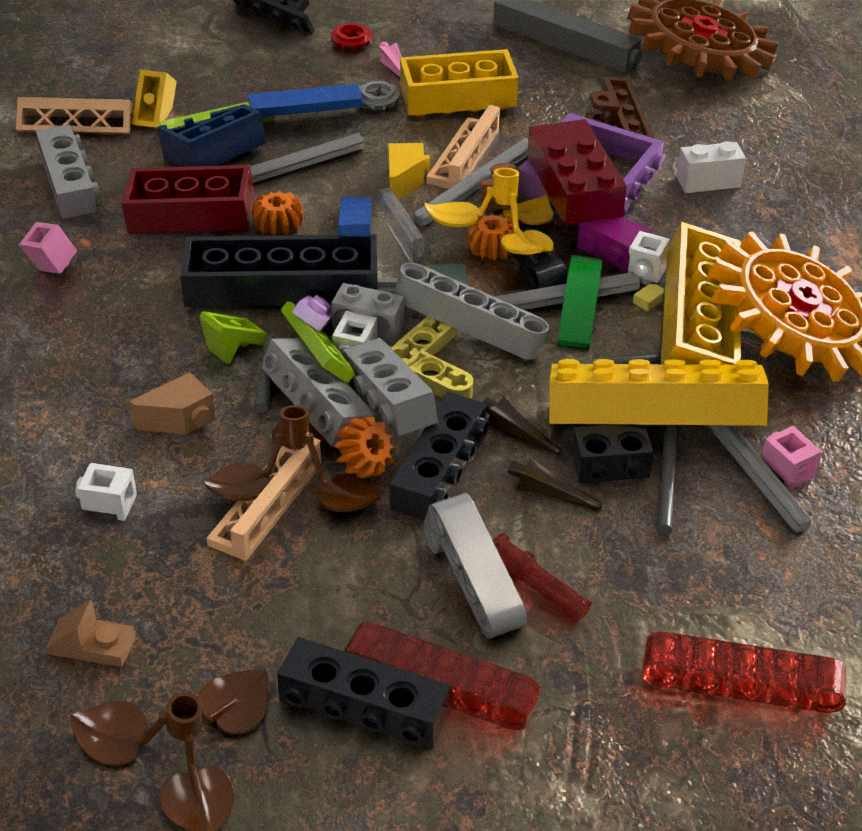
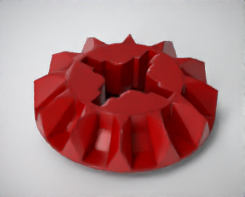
(351, 36)

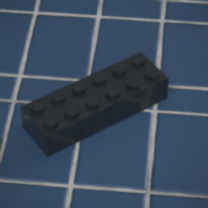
(274, 268)

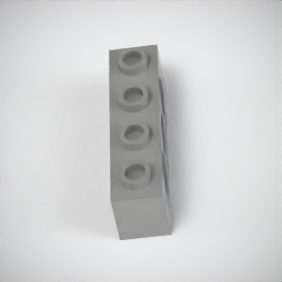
(68, 171)
(309, 385)
(391, 387)

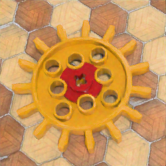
(792, 303)

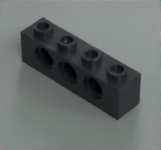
(439, 456)
(364, 692)

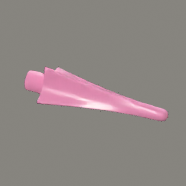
(390, 56)

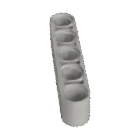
(471, 311)

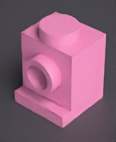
(791, 456)

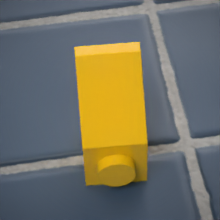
(153, 98)
(407, 167)

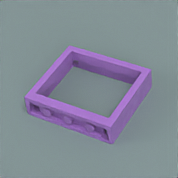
(616, 141)

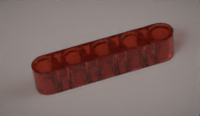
(745, 672)
(476, 685)

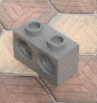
(383, 305)

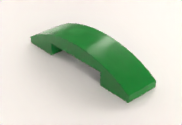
(580, 302)

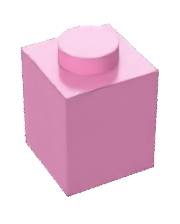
(48, 247)

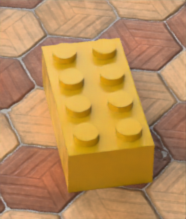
(458, 82)

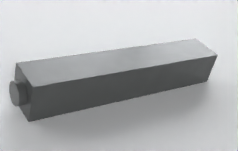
(569, 33)

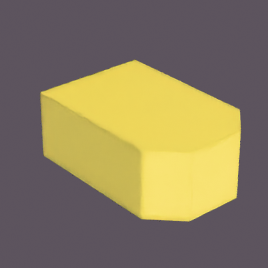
(649, 297)

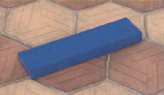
(306, 100)
(355, 217)

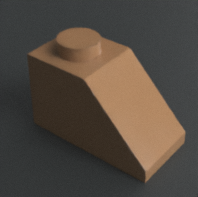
(174, 407)

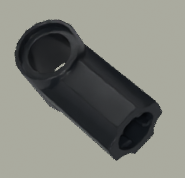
(542, 269)

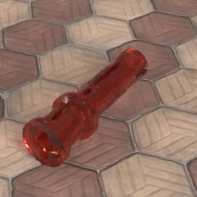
(524, 568)

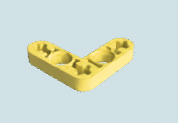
(422, 358)

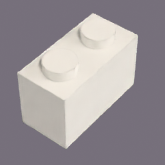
(711, 167)

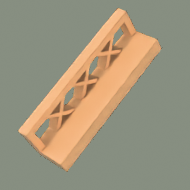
(75, 109)
(469, 154)
(262, 514)

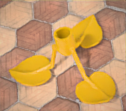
(505, 191)

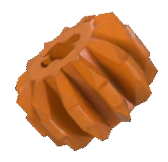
(277, 213)
(486, 236)
(365, 447)

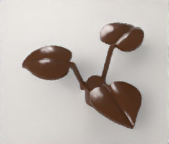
(293, 431)
(192, 799)

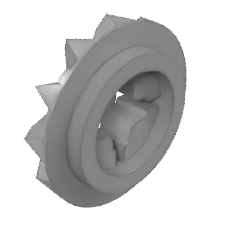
(371, 99)

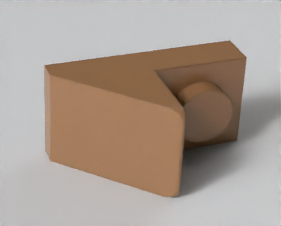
(92, 640)

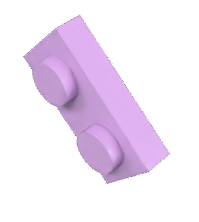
(314, 311)

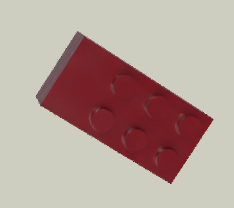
(576, 172)
(188, 199)

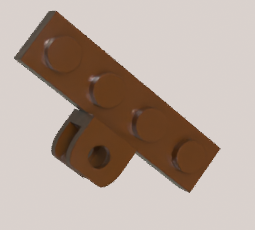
(619, 107)

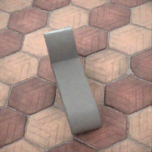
(461, 533)

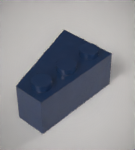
(214, 139)

